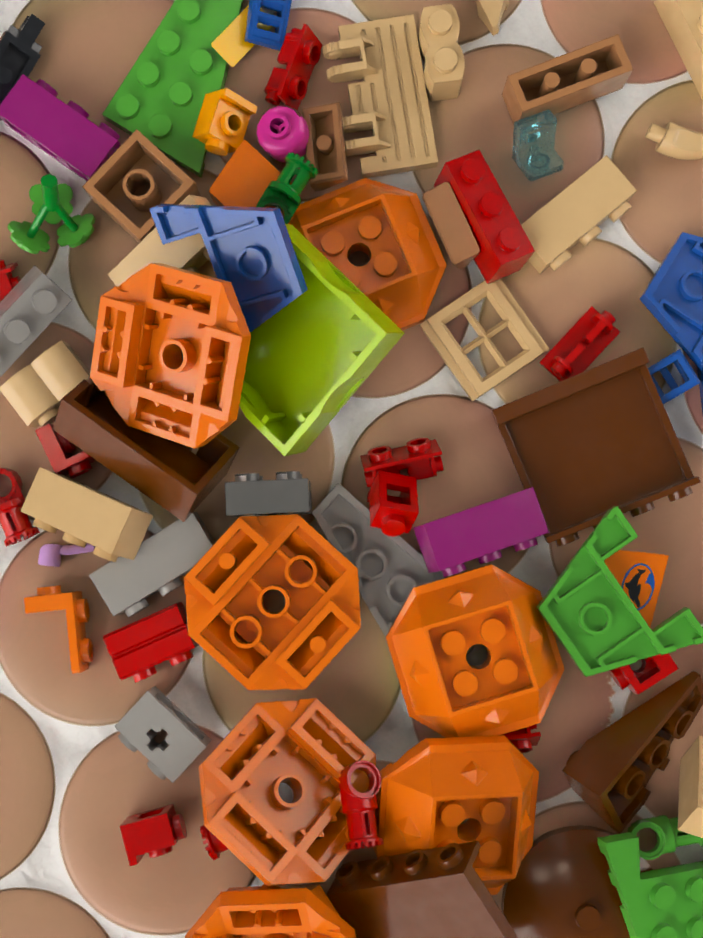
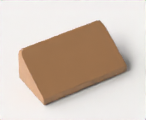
(326, 145)
(451, 225)

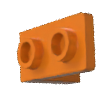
(77, 613)

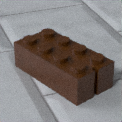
(148, 462)

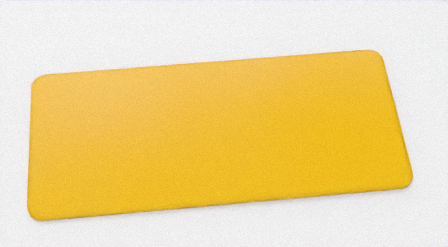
(231, 41)

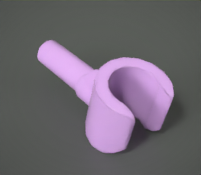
(51, 553)

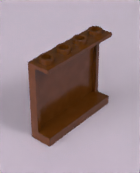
(595, 446)
(418, 896)

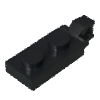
(18, 53)

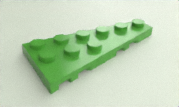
(172, 77)

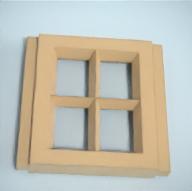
(456, 357)

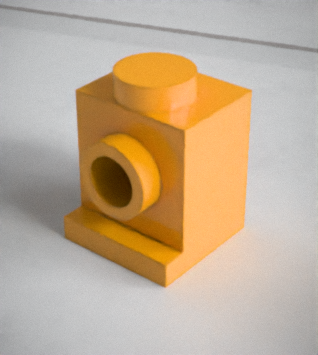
(223, 121)

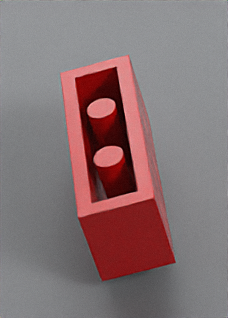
(491, 219)

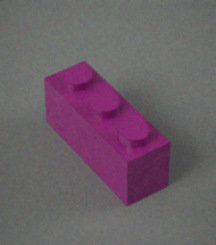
(58, 127)
(481, 532)

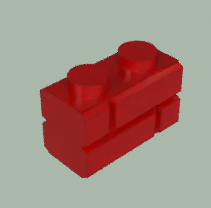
(149, 642)

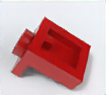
(59, 453)

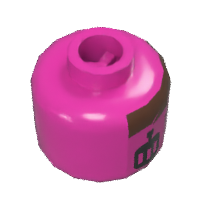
(282, 131)

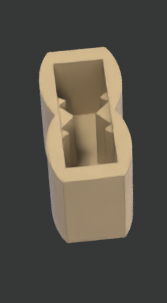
(441, 52)
(40, 386)

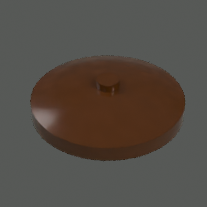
(565, 888)

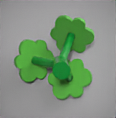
(53, 205)

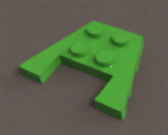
(596, 615)
(654, 901)

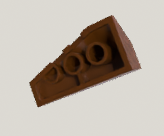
(621, 759)

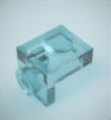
(534, 145)

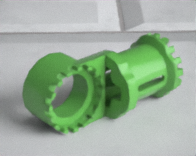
(667, 835)

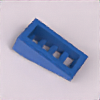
(280, 22)
(684, 369)

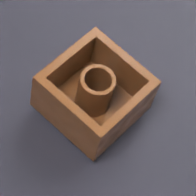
(137, 180)

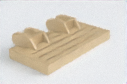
(389, 99)

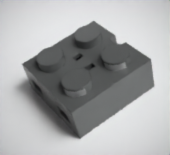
(260, 497)

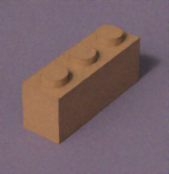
(568, 79)

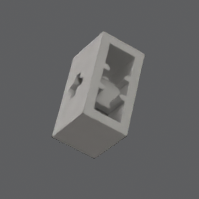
(181, 744)

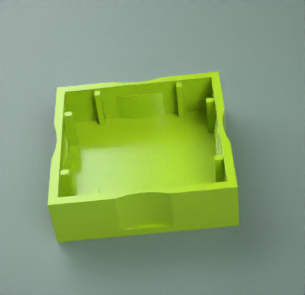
(312, 354)

